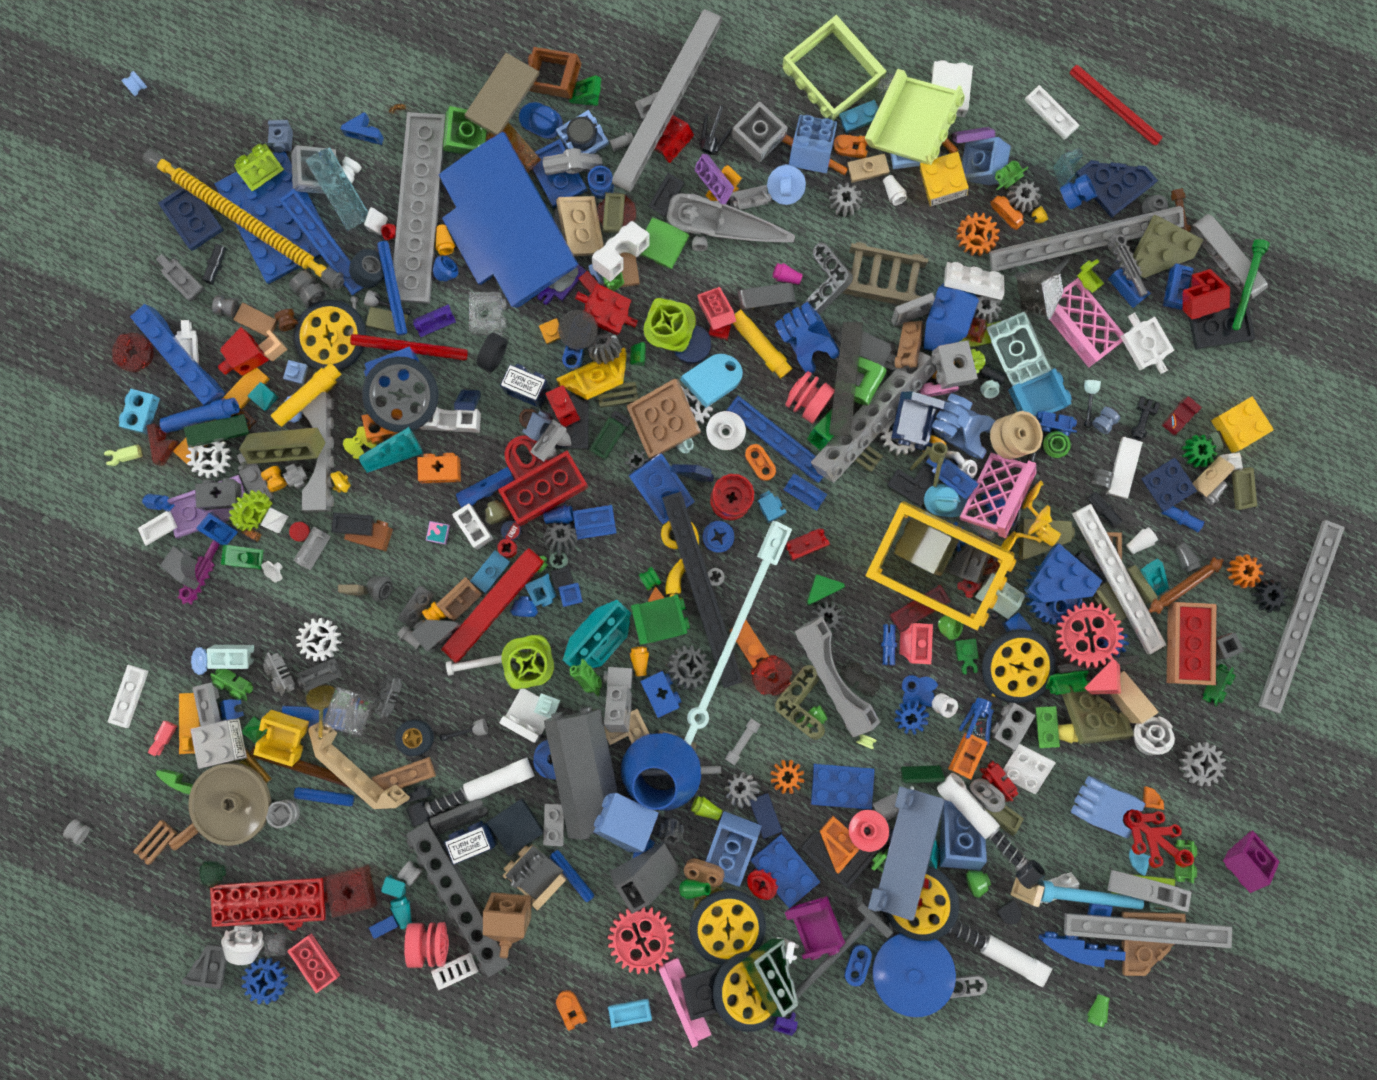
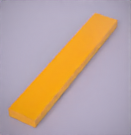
(240, 393)

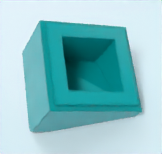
(263, 396)
(393, 887)

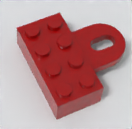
(538, 484)

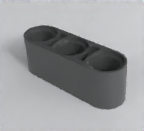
(766, 297)

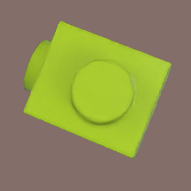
(1089, 277)

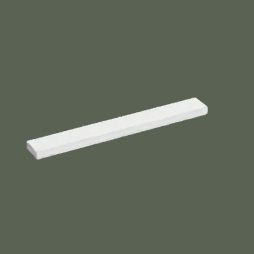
(1119, 579)

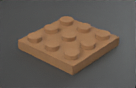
(663, 418)

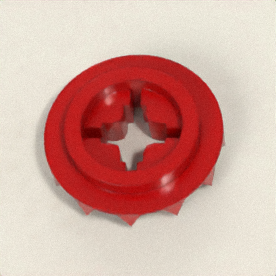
(754, 883)

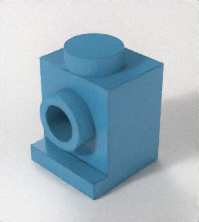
(770, 506)
(535, 591)

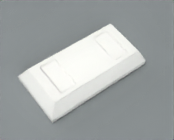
(157, 527)

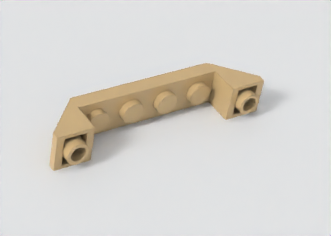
(351, 774)

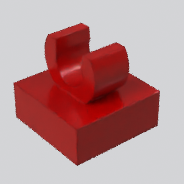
(721, 333)

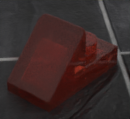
(160, 449)

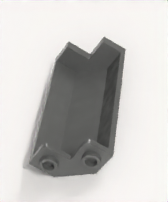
(580, 767)

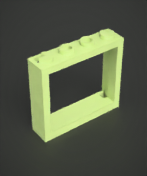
(855, 47)

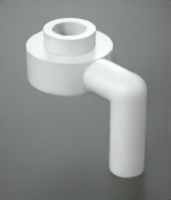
(966, 465)

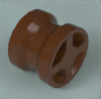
(286, 319)

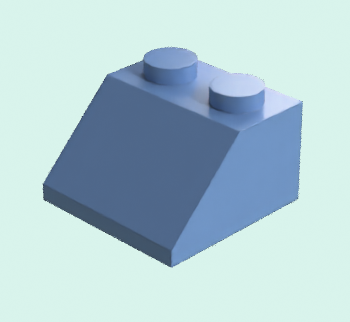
(984, 159)

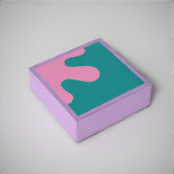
(437, 532)

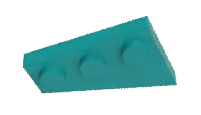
(393, 450)

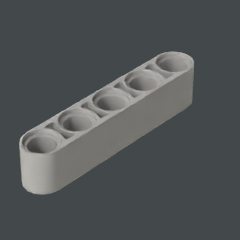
(1227, 254)

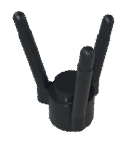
(709, 144)

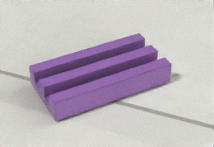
(973, 134)

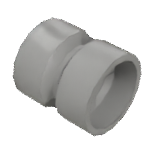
(283, 813)

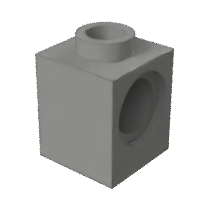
(618, 677)

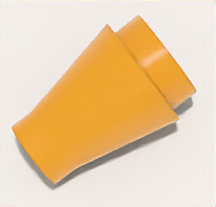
(444, 242)
(639, 659)

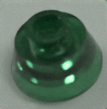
(211, 873)

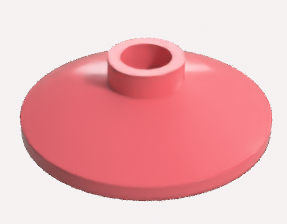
(878, 830)

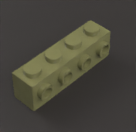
(282, 445)

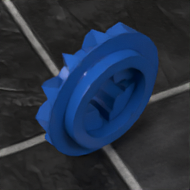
(709, 534)

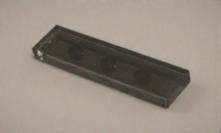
(1070, 667)

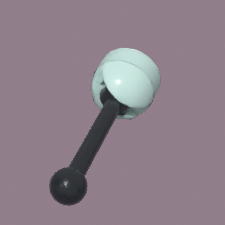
(1091, 388)

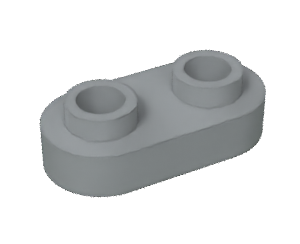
(988, 796)

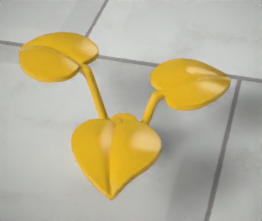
(1041, 526)

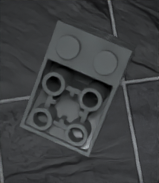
(645, 876)

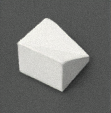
(274, 520)

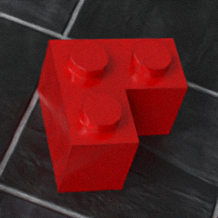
(1206, 295)

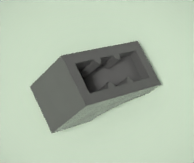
(181, 566)

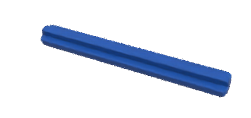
(392, 288)

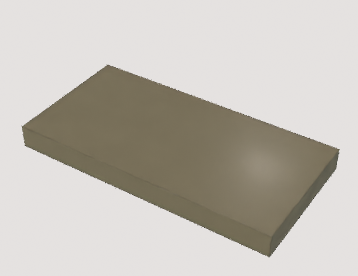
(502, 94)

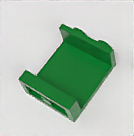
(660, 619)

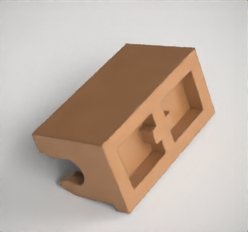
(459, 599)

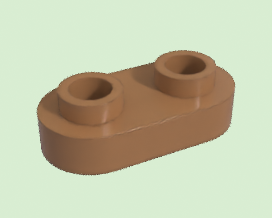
(704, 872)

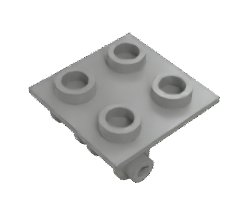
(270, 665)

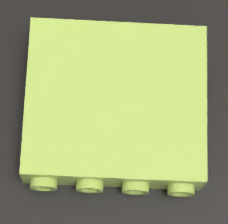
(914, 118)

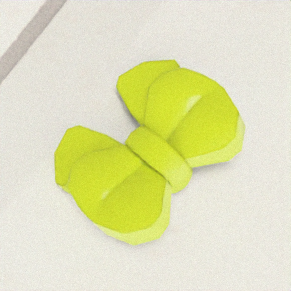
(352, 445)

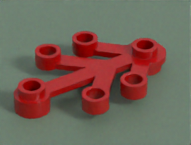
(1154, 837)

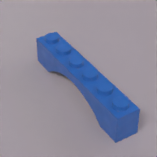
(163, 339)

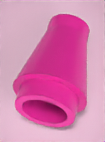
(786, 274)

